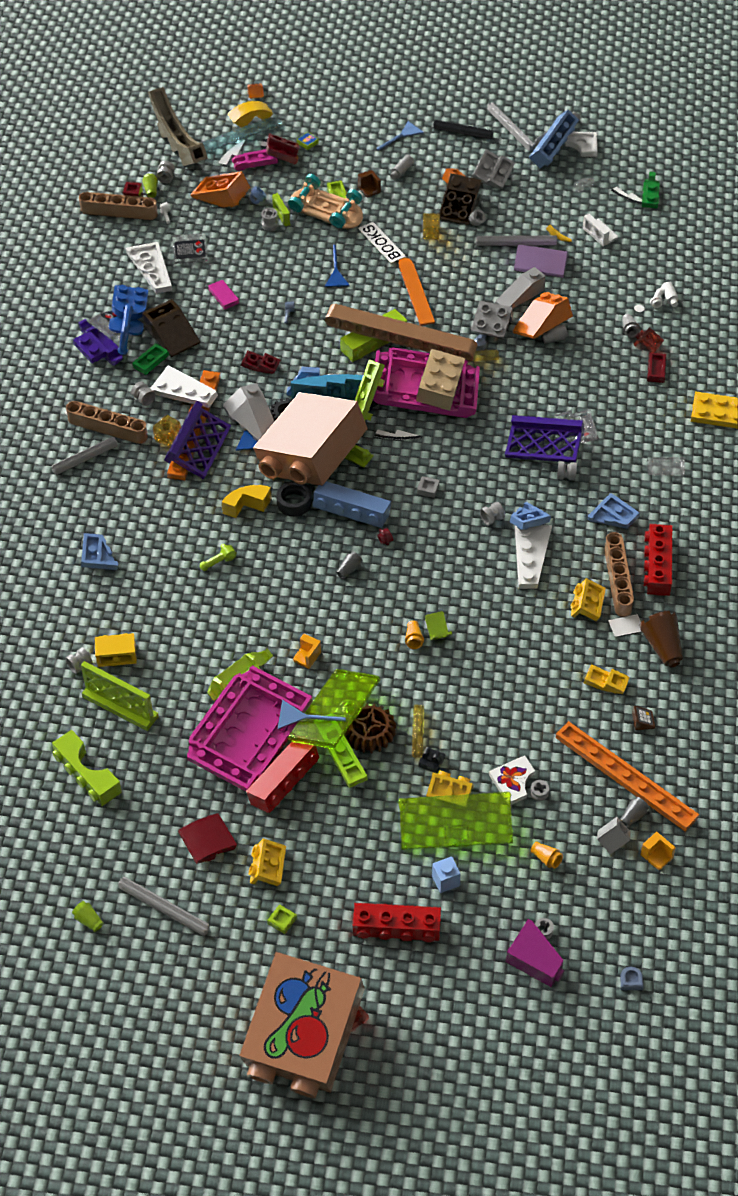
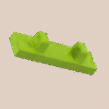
(368, 387)
(343, 756)

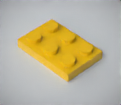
(715, 410)

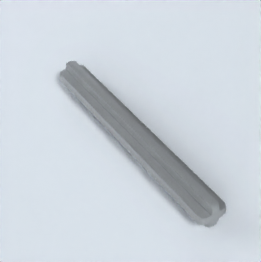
(511, 127)
(515, 240)
(164, 906)

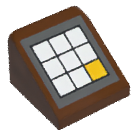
(642, 718)

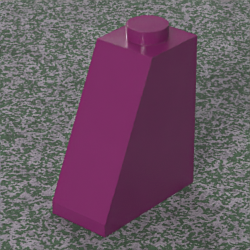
(535, 955)

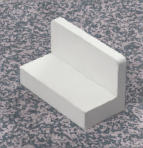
(598, 230)

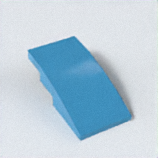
(337, 386)

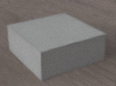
(428, 487)

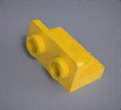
(588, 599)
(444, 785)
(267, 862)

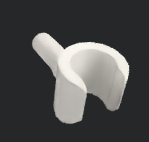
(164, 209)

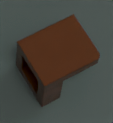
(369, 183)

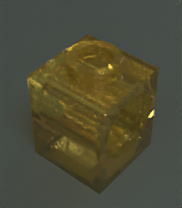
(431, 225)
(166, 430)

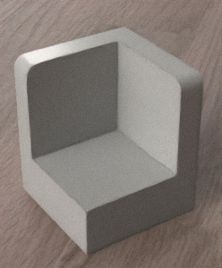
(613, 835)

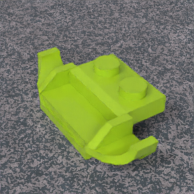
(241, 666)

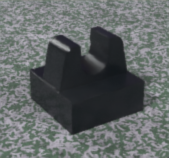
(431, 760)

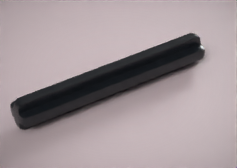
(463, 129)

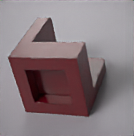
(133, 189)

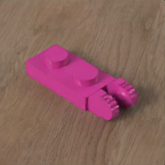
(253, 159)

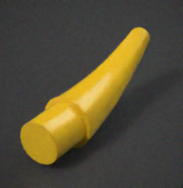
(552, 231)

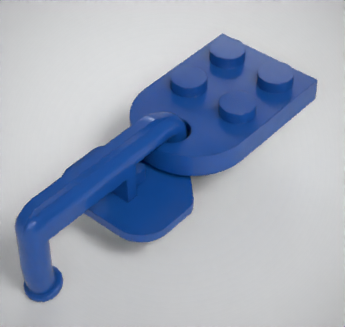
(129, 306)

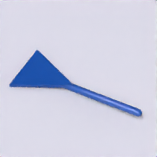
(336, 278)
(246, 442)

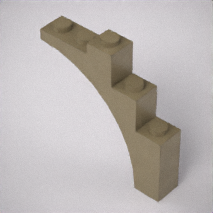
(170, 127)

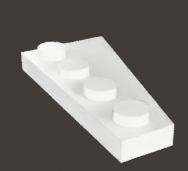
(151, 265)
(181, 387)
(530, 554)

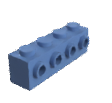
(554, 138)
(352, 504)

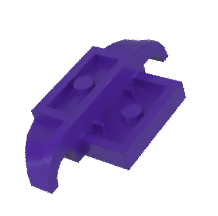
(96, 345)

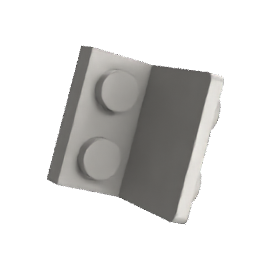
(492, 319)

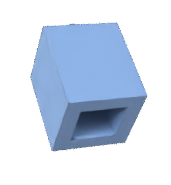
(446, 874)

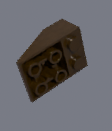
(460, 198)
(170, 327)

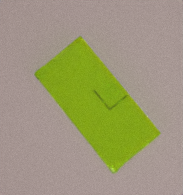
(340, 697)
(455, 820)

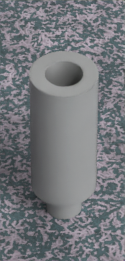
(402, 167)

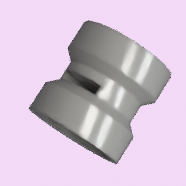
(165, 171)
(269, 219)
(143, 393)
(571, 470)
(492, 513)
(75, 661)

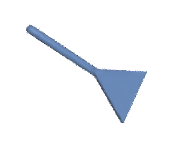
(408, 130)
(290, 715)

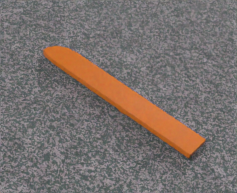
(416, 292)

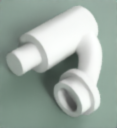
(669, 293)

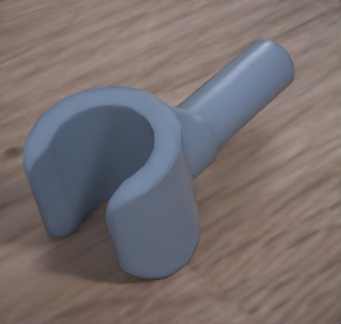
(289, 307)

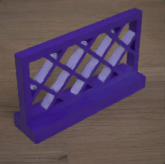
(546, 427)
(183, 437)

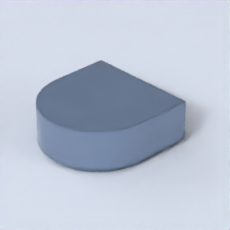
(631, 979)

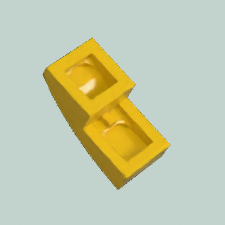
(606, 681)

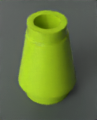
(150, 184)
(87, 916)

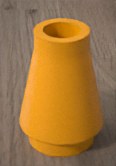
(414, 637)
(548, 855)

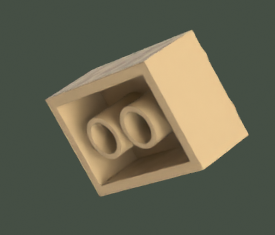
(440, 379)

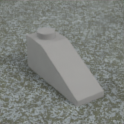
(523, 288)

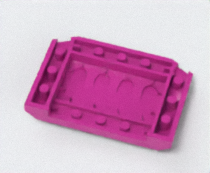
(403, 377)
(241, 728)

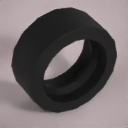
(298, 509)

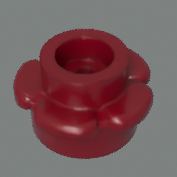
(385, 536)

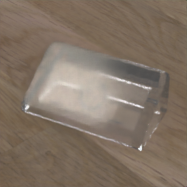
(666, 466)

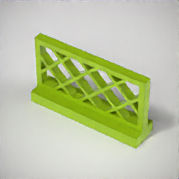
(118, 697)

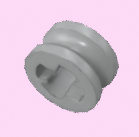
(476, 222)
(536, 794)
(547, 923)

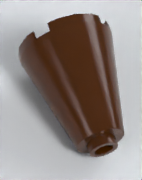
(664, 637)

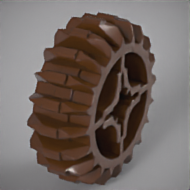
(378, 735)

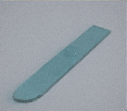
(241, 133)

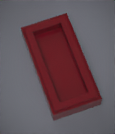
(656, 367)

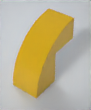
(245, 112)
(251, 496)

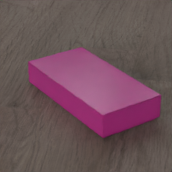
(223, 294)

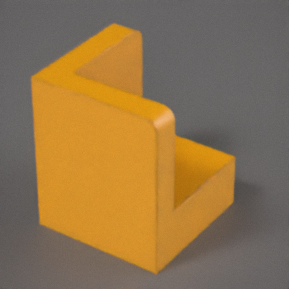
(309, 651)
(657, 851)

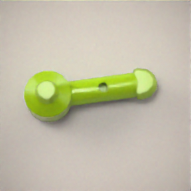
(227, 552)

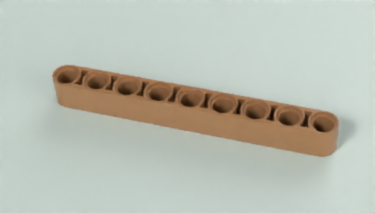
(399, 332)

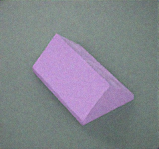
(547, 261)

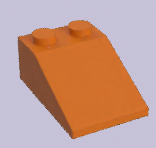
(222, 189)
(543, 315)

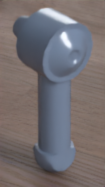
(481, 342)

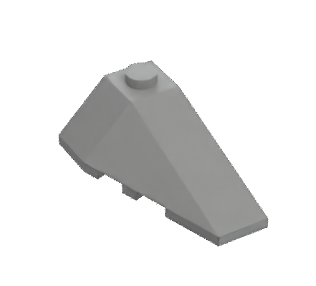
(250, 410)

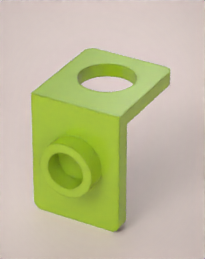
(437, 626)

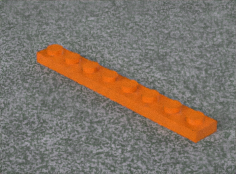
(176, 471)
(627, 776)

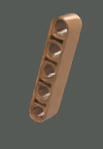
(118, 205)
(107, 422)
(618, 574)

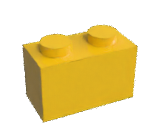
(115, 650)

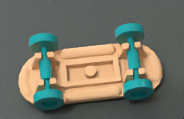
(327, 206)

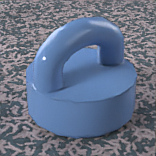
(258, 193)

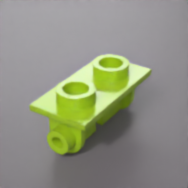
(359, 456)

